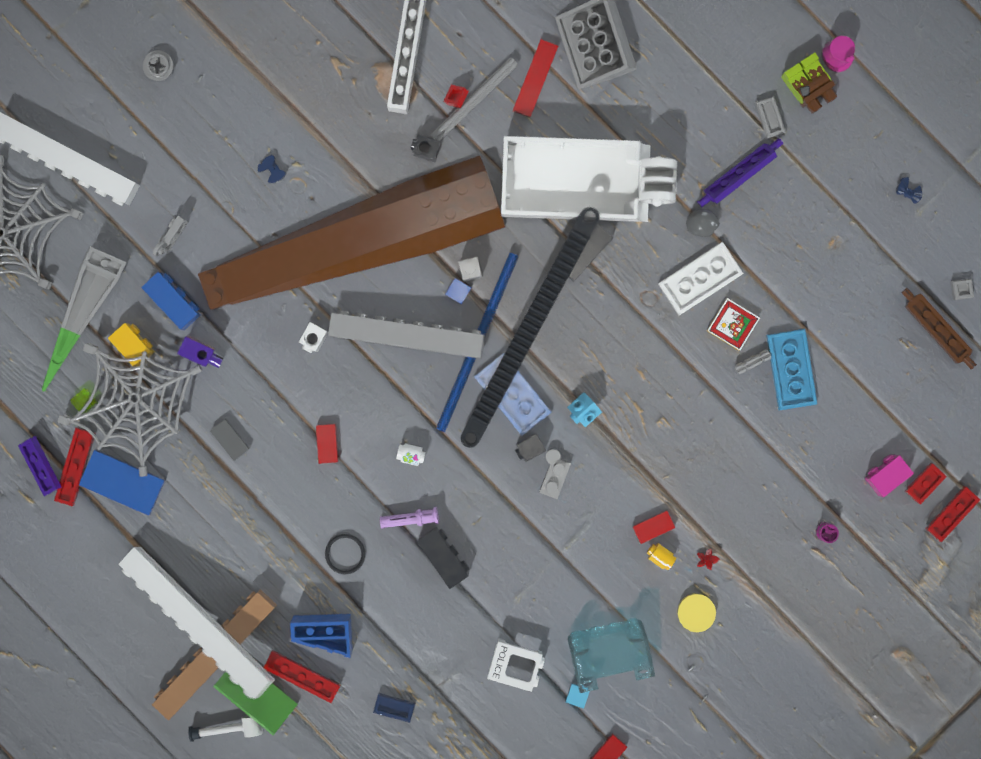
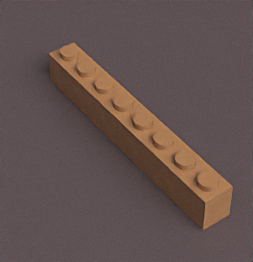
(202, 667)

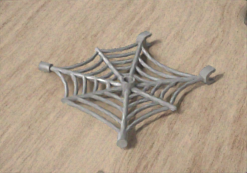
(6, 233)
(93, 349)

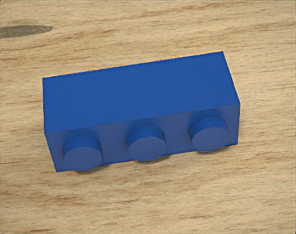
(171, 300)

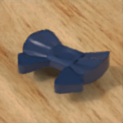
(276, 173)
(902, 189)

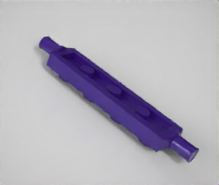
(740, 173)

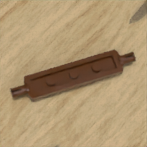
(938, 328)

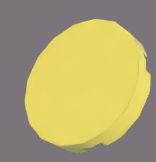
(696, 612)

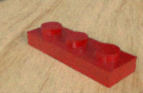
(952, 514)

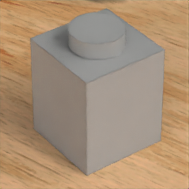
(470, 269)

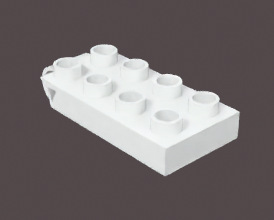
(567, 175)

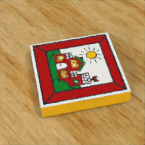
(733, 324)

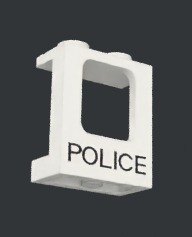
(500, 661)

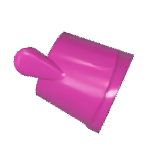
(839, 53)

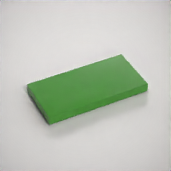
(268, 710)

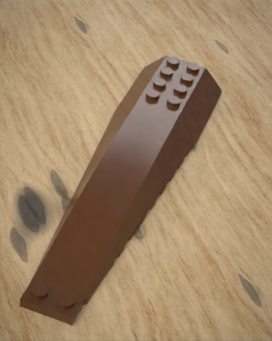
(378, 231)

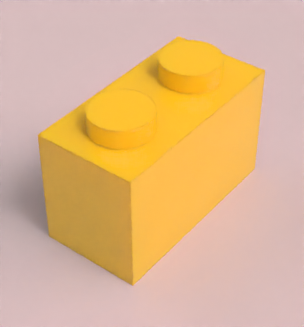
(130, 343)

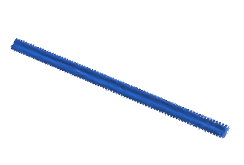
(486, 319)

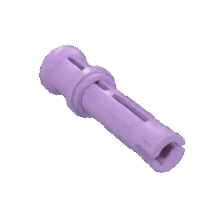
(419, 517)

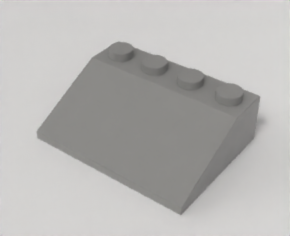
(595, 42)

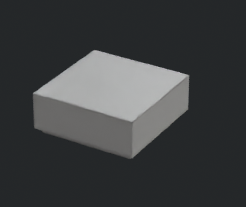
(962, 289)

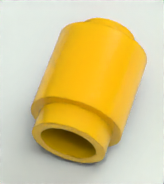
(661, 556)

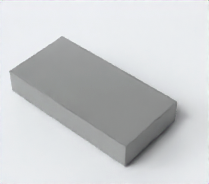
(770, 117)

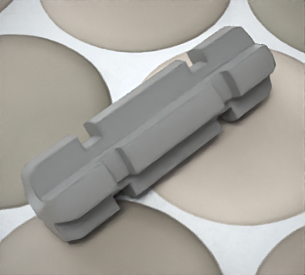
(752, 361)

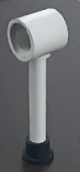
(248, 726)

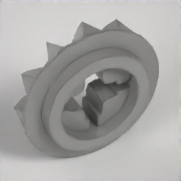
(153, 59)

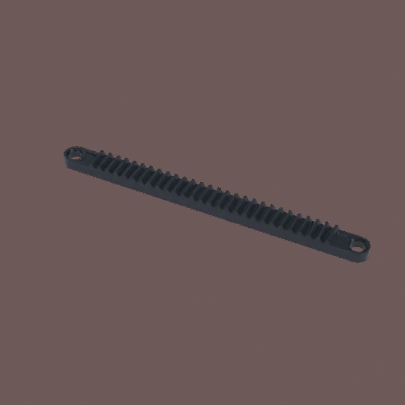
(530, 327)

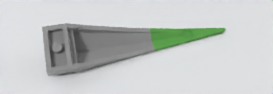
(92, 285)

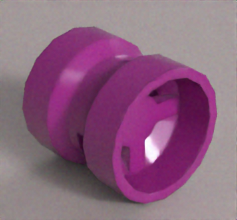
(830, 534)

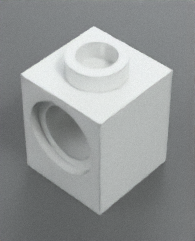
(321, 334)

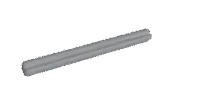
(468, 105)

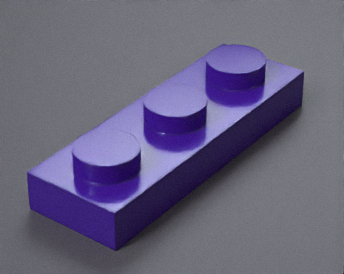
(39, 466)

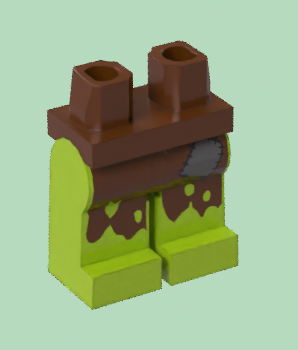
(809, 82)

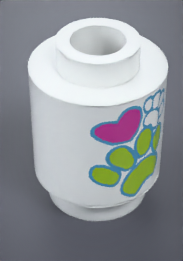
(410, 454)

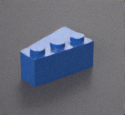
(325, 631)

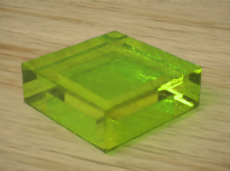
(81, 399)

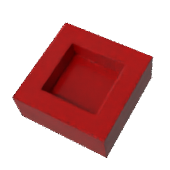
(456, 96)

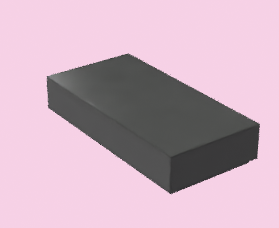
(229, 439)

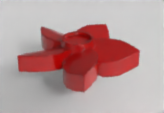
(707, 559)

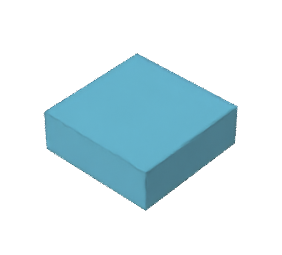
(575, 697)

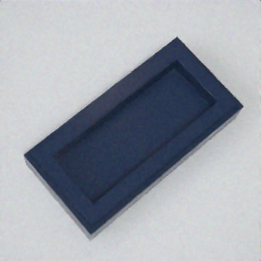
(394, 707)

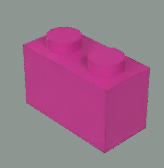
(888, 475)

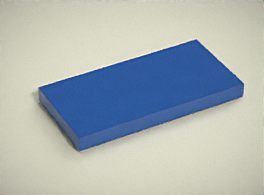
(121, 482)

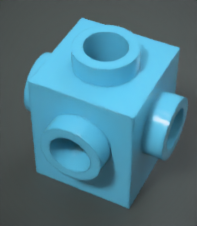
(583, 410)

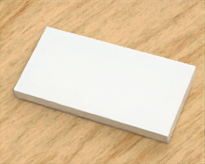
(700, 278)

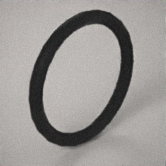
(345, 571)

